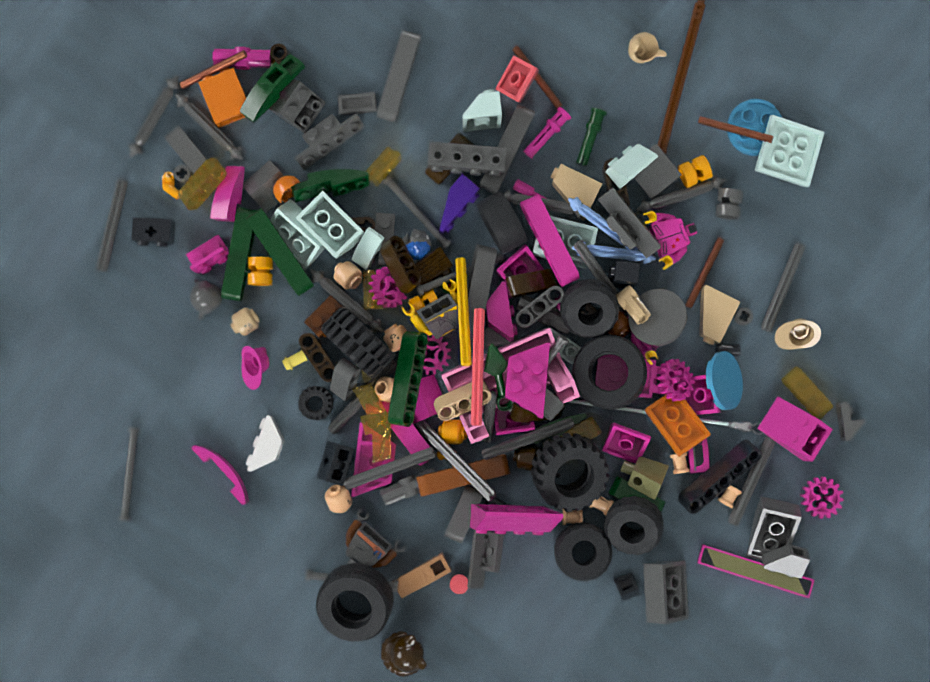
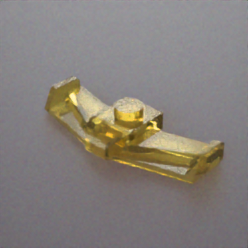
(375, 422)

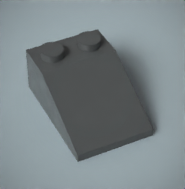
(773, 526)

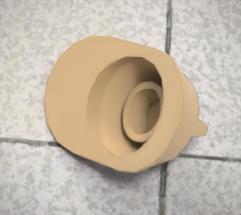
(797, 334)

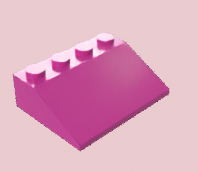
(513, 518)

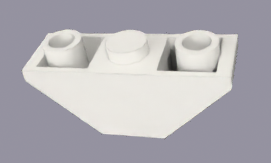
(267, 445)

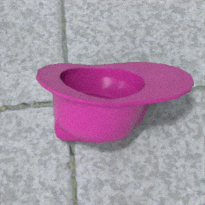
(254, 364)

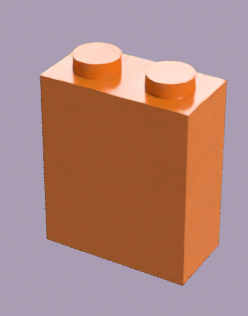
(223, 96)

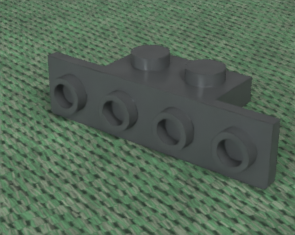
(327, 137)
(627, 224)
(484, 557)

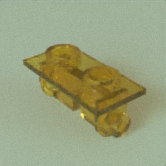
(368, 302)

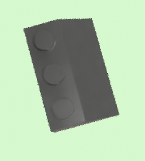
(666, 591)

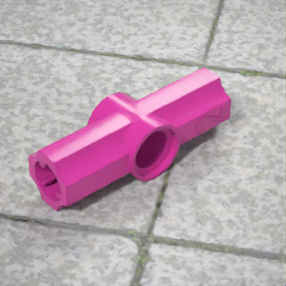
(255, 58)

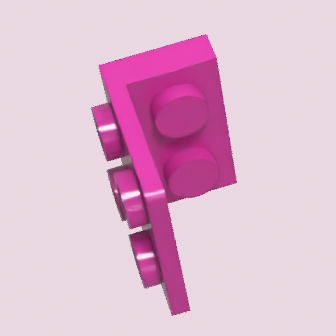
(208, 255)

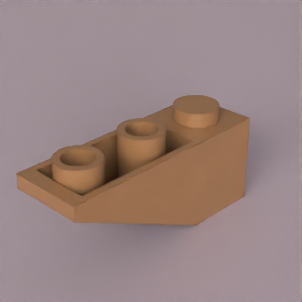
(423, 575)

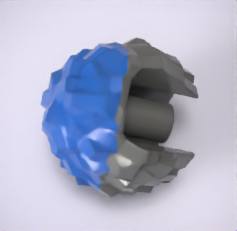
(417, 244)

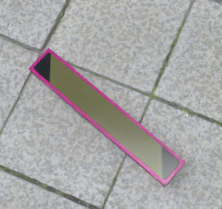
(753, 571)

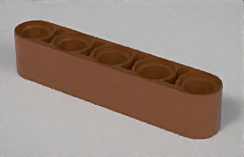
(452, 478)

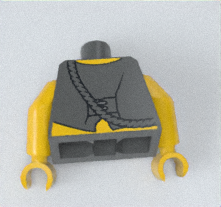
(439, 316)

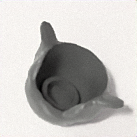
(205, 297)

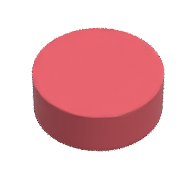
(459, 583)

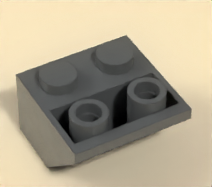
(298, 105)

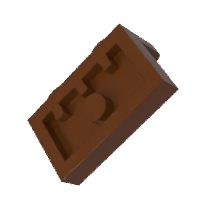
(321, 315)

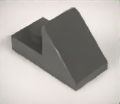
(847, 427)

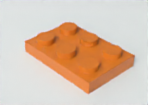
(677, 424)

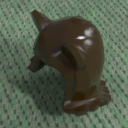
(403, 654)

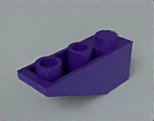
(459, 197)

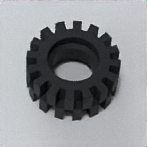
(315, 391)

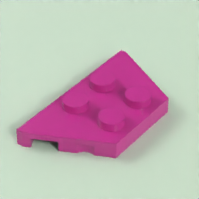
(528, 378)
(363, 462)

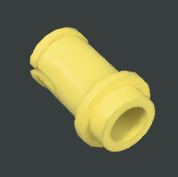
(294, 360)

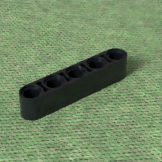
(719, 476)

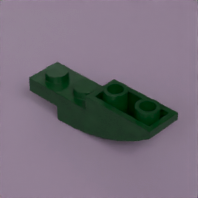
(269, 86)
(333, 180)

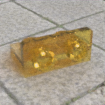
(383, 165)

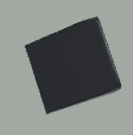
(626, 586)

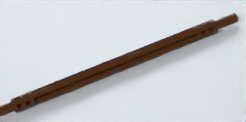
(681, 74)

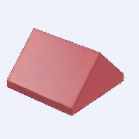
(517, 79)

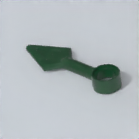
(495, 366)

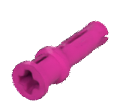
(552, 126)

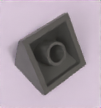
(261, 186)

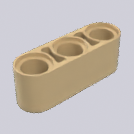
(452, 401)

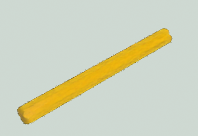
(463, 312)

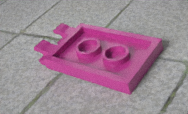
(613, 373)

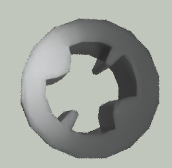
(178, 169)
(738, 313)

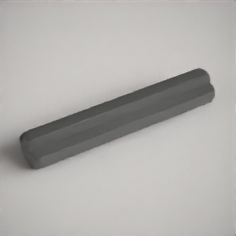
(489, 416)

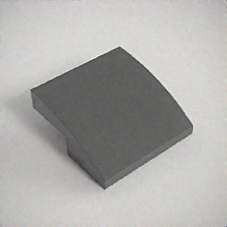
(657, 174)

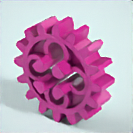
(679, 390)
(823, 486)

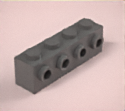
(466, 158)

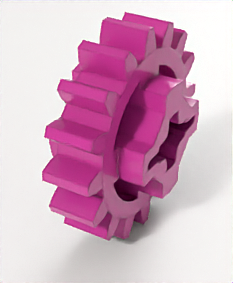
(381, 285)
(441, 347)

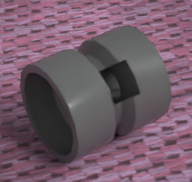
(729, 204)

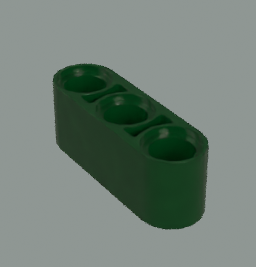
(621, 489)

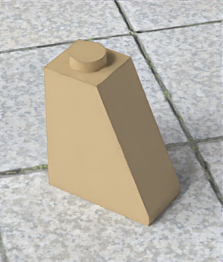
(574, 184)
(715, 314)

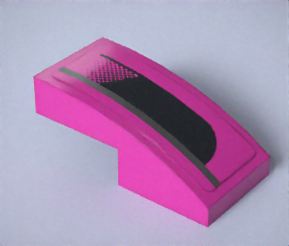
(699, 458)

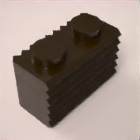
(434, 266)

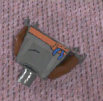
(368, 546)

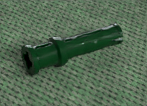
(593, 128)

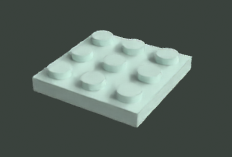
(791, 153)

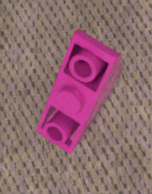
(500, 313)

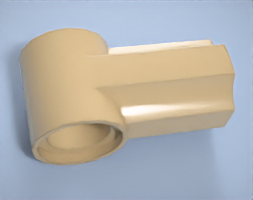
(629, 300)

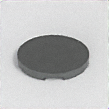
(666, 318)

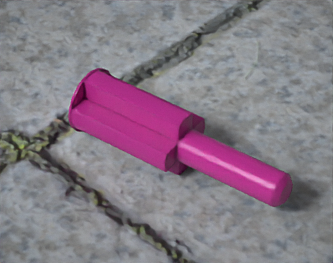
(525, 189)

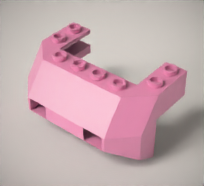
(557, 376)

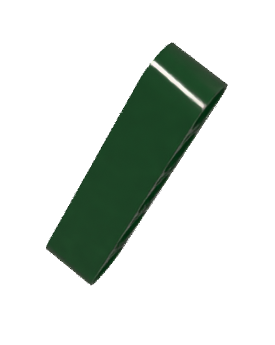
(279, 252)
(237, 261)
(407, 378)

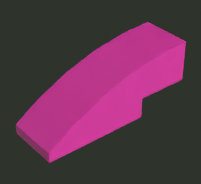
(228, 195)

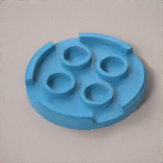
(754, 116)
(724, 380)

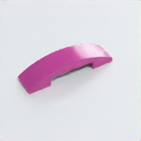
(239, 490)

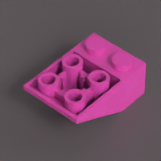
(795, 429)

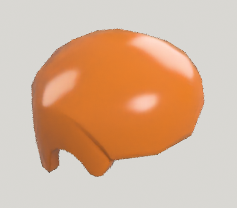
(282, 188)

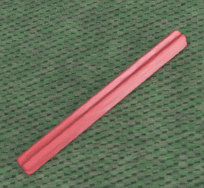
(477, 367)

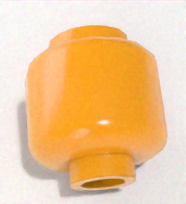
(452, 432)

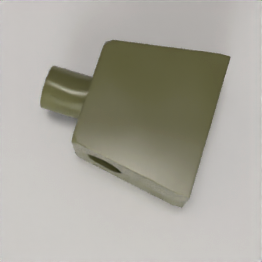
(645, 475)

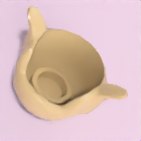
(644, 48)

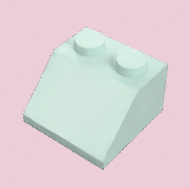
(630, 164)

